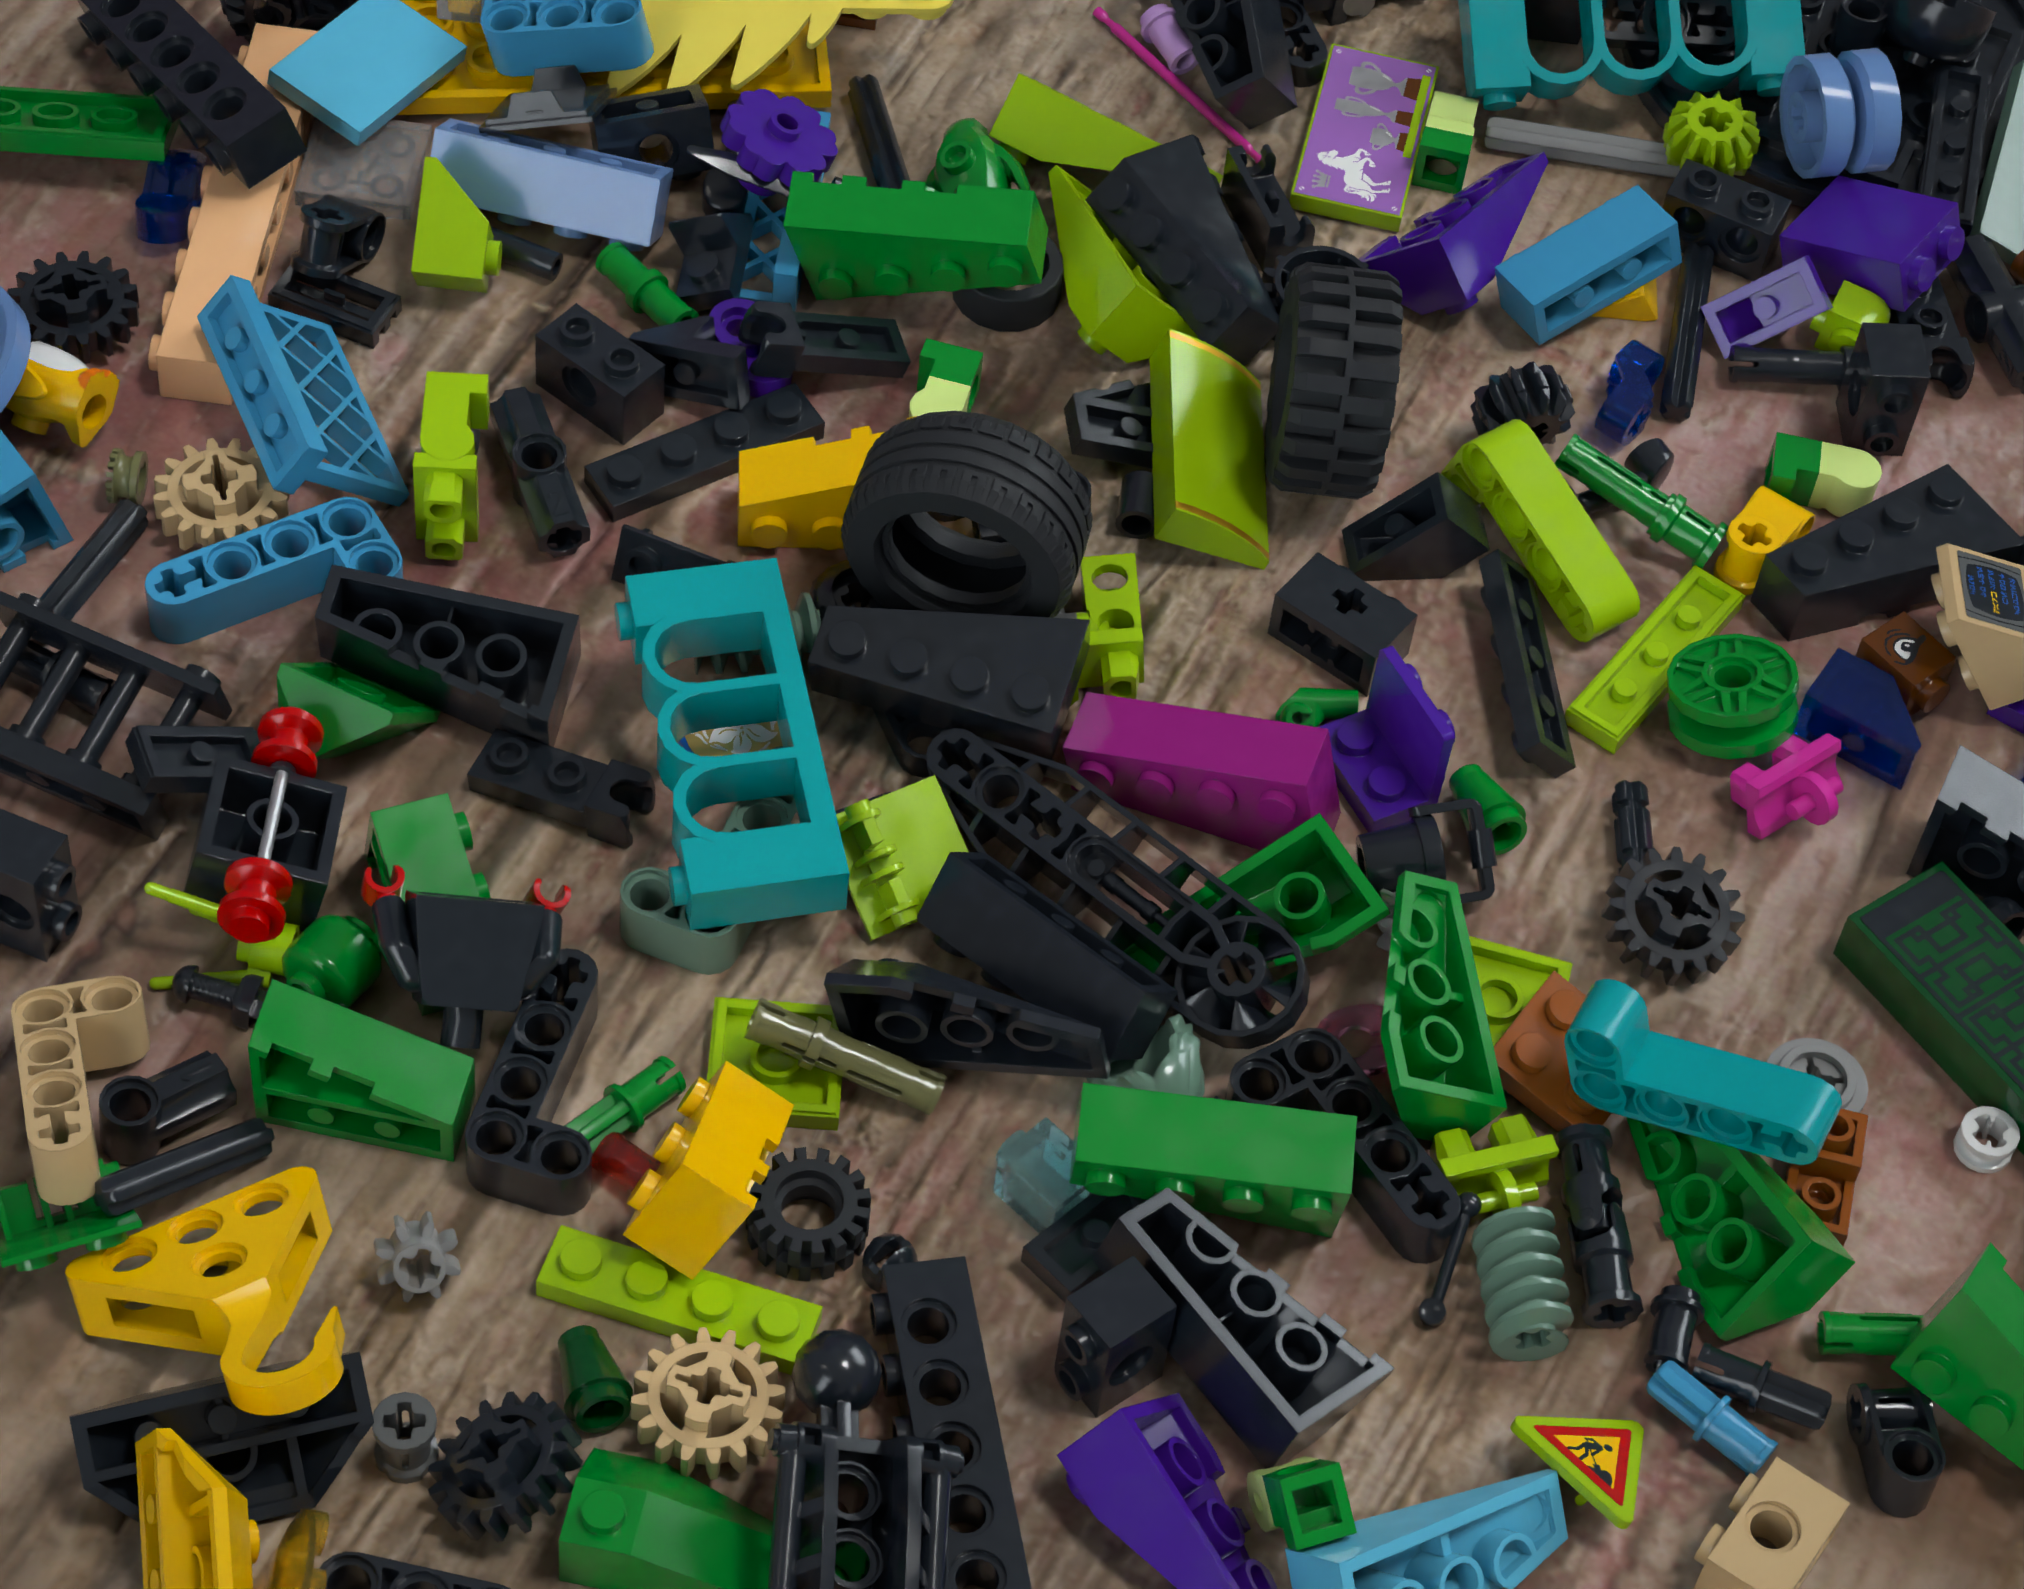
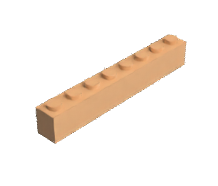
(228, 236)

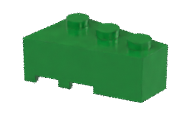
(356, 1077)

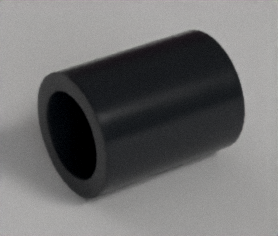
(1136, 505)

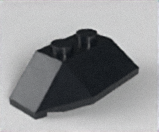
(271, 1460)

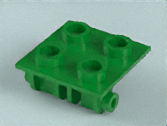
(35, 1241)

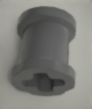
(388, 1429)

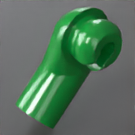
(1315, 705)

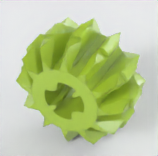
(1712, 134)

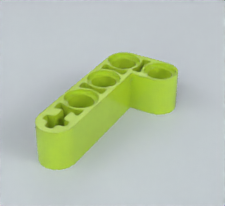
(1546, 528)

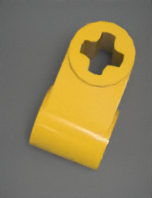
(1757, 530)

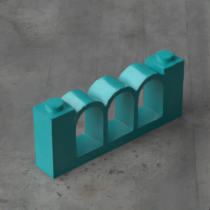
(1503, 70)
(753, 871)

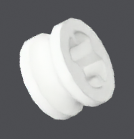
(1984, 1157)

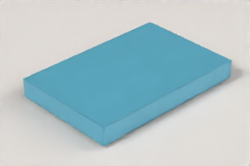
(366, 66)

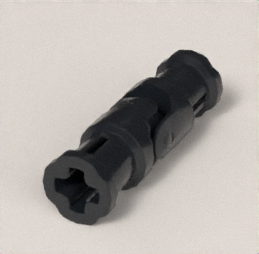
(1597, 1226)

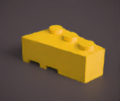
(798, 491)
(707, 1169)

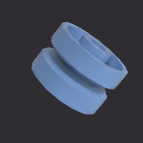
(1840, 113)

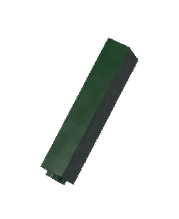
(1948, 981)

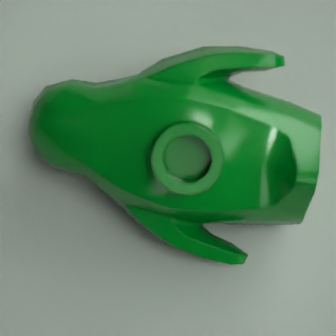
(973, 160)

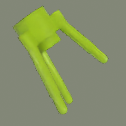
(262, 957)

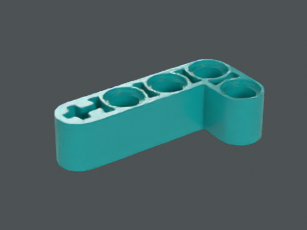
(1692, 1086)

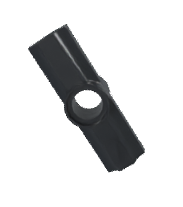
(1992, 304)
(539, 472)

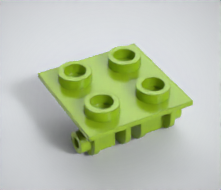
(897, 852)

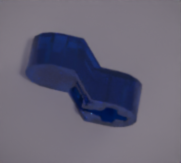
(168, 196)
(1629, 392)

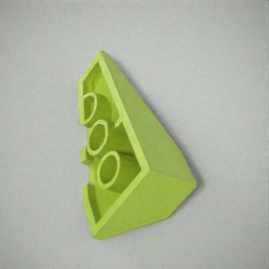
(1062, 130)

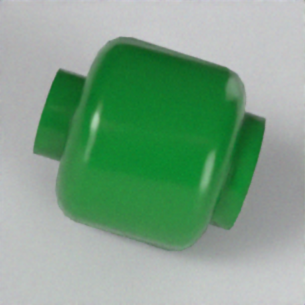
(334, 959)

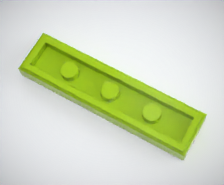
(1637, 674)

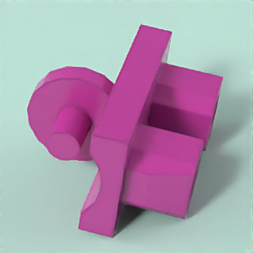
(1796, 786)

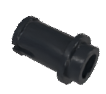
(1676, 1315)

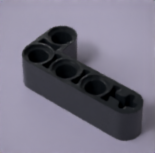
(541, 1072)
(1410, 1207)

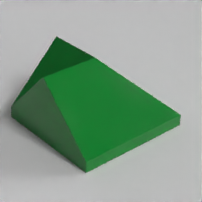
(349, 706)

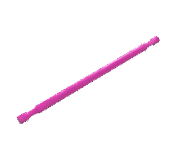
(1176, 83)

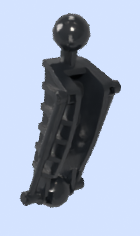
(890, 1487)

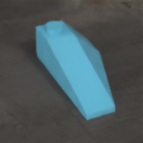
(1453, 1542)

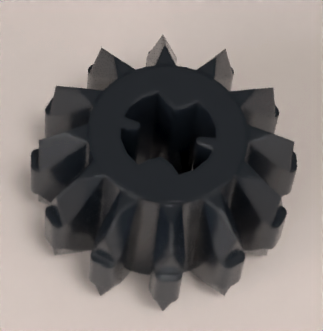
(1525, 394)

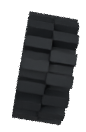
(809, 1247)

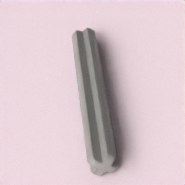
(1578, 146)

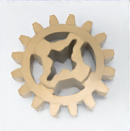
(191, 490)
(712, 1431)

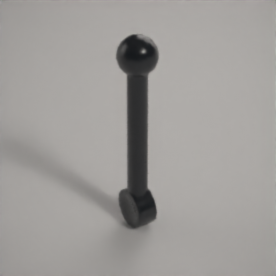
(1432, 1310)

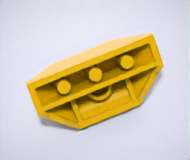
(191, 1519)

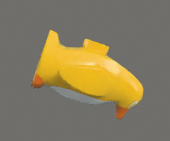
(64, 392)

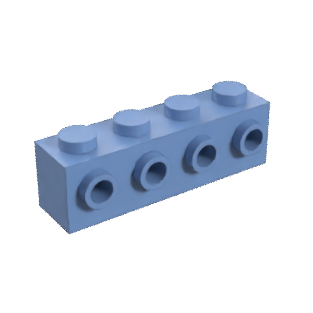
(556, 184)

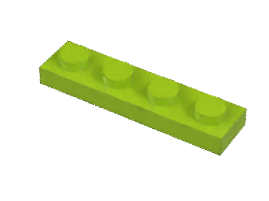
(656, 1297)

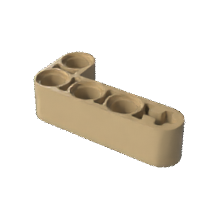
(58, 1039)

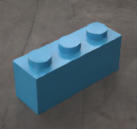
(1588, 264)

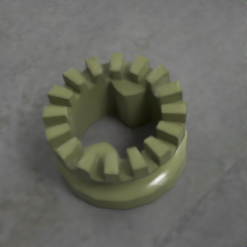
(128, 476)

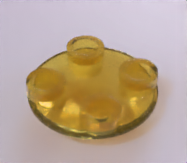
(295, 1554)

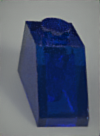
(1865, 713)

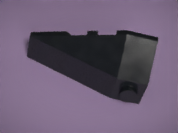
(957, 1023)

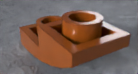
(1830, 1179)

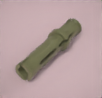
(833, 1051)

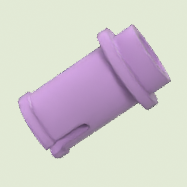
(1163, 30)

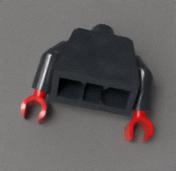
(466, 949)

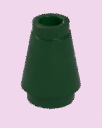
(592, 1381)

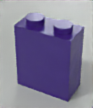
(1876, 239)

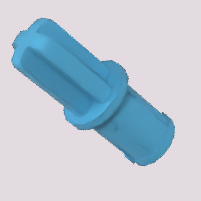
(1710, 1417)

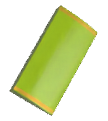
(1207, 451)

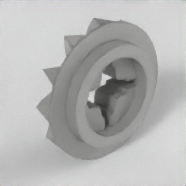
(1828, 1063)

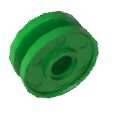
(1732, 696)

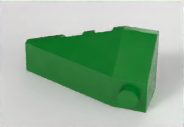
(1303, 885)
(1436, 1015)
(1738, 1231)

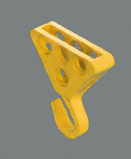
(229, 1313)

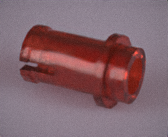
(622, 1160)

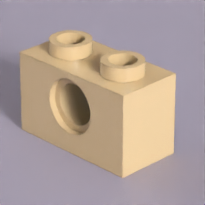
(1782, 1508)

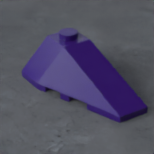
(1462, 242)
(1155, 1488)

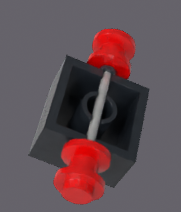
(268, 831)

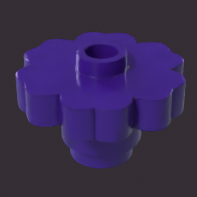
(777, 138)

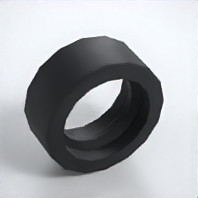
(1016, 309)

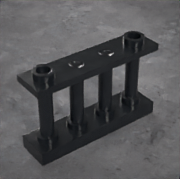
(78, 773)

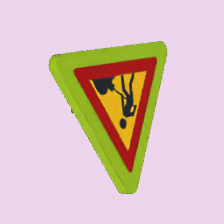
(1593, 1456)

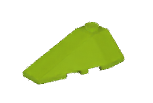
(1104, 283)

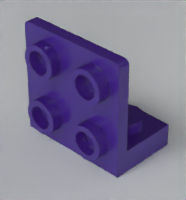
(1393, 749)

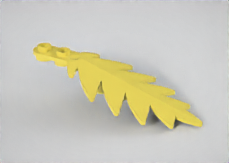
(761, 27)

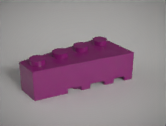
(1205, 767)

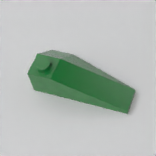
(659, 1530)

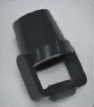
(1419, 849)

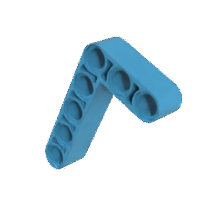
(566, 32)

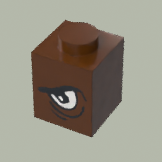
(1913, 658)

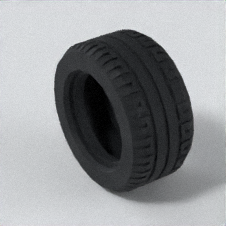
(975, 471)

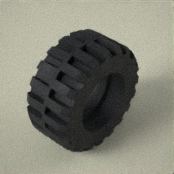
(1333, 380)

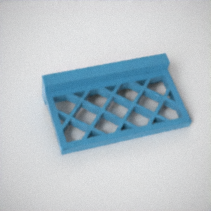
(279, 413)

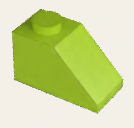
(452, 236)

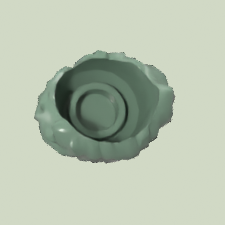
(1167, 1066)

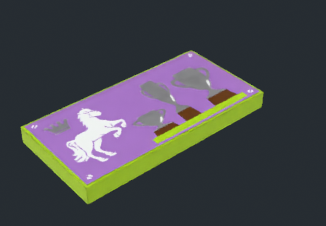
(1364, 137)

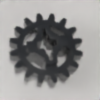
(78, 304)
(1703, 921)
(505, 1466)

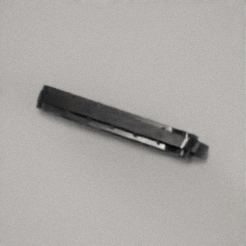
(1197, 947)

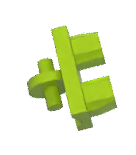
(1500, 1174)

